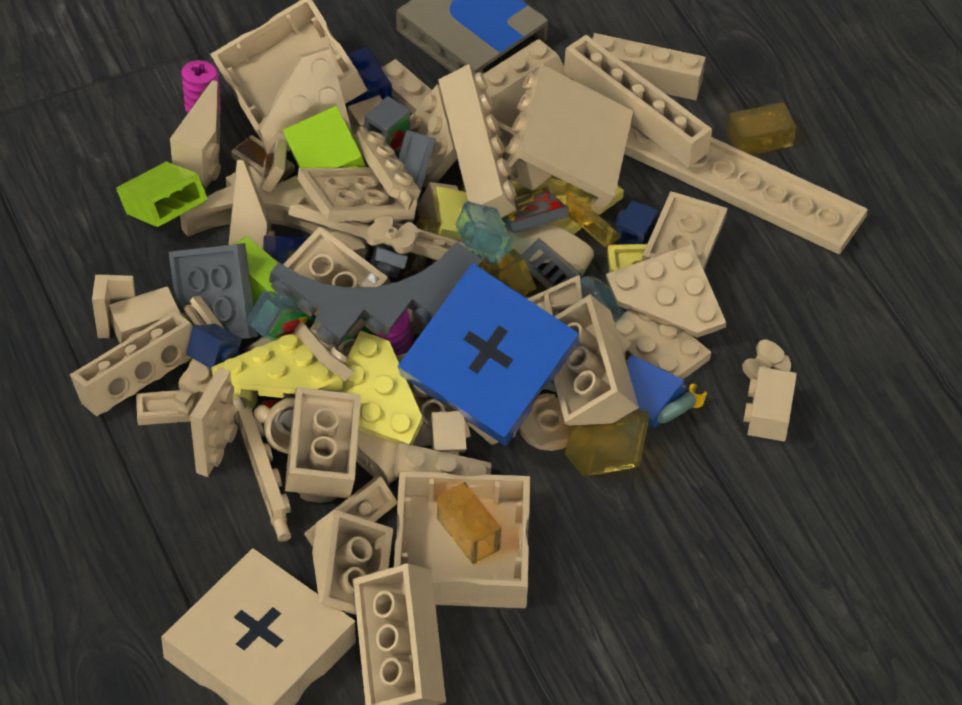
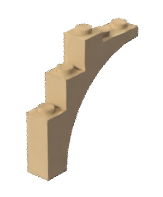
(218, 208)

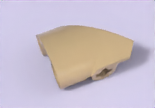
(563, 242)

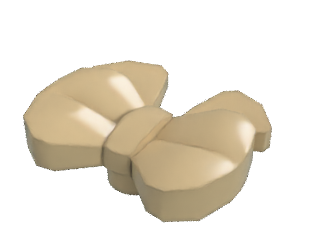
(401, 239)
(768, 356)

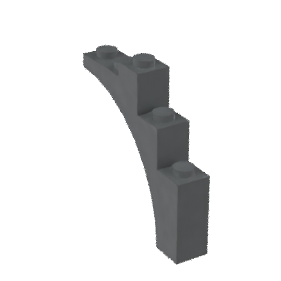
(415, 156)
(381, 306)

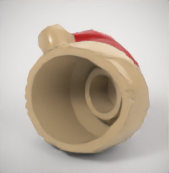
(277, 422)

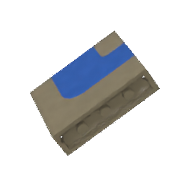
(469, 30)

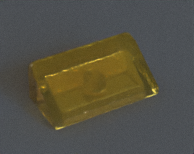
(590, 221)

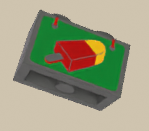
(389, 120)

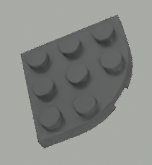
(221, 280)

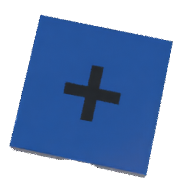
(488, 354)

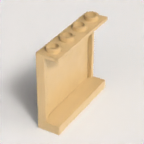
(571, 133)

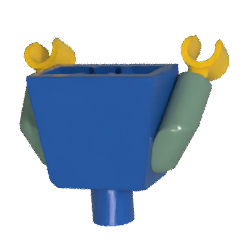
(661, 392)

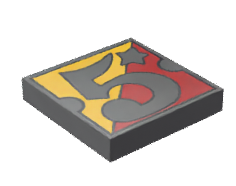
(535, 210)

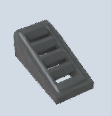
(564, 266)

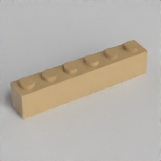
(653, 110)
(476, 140)

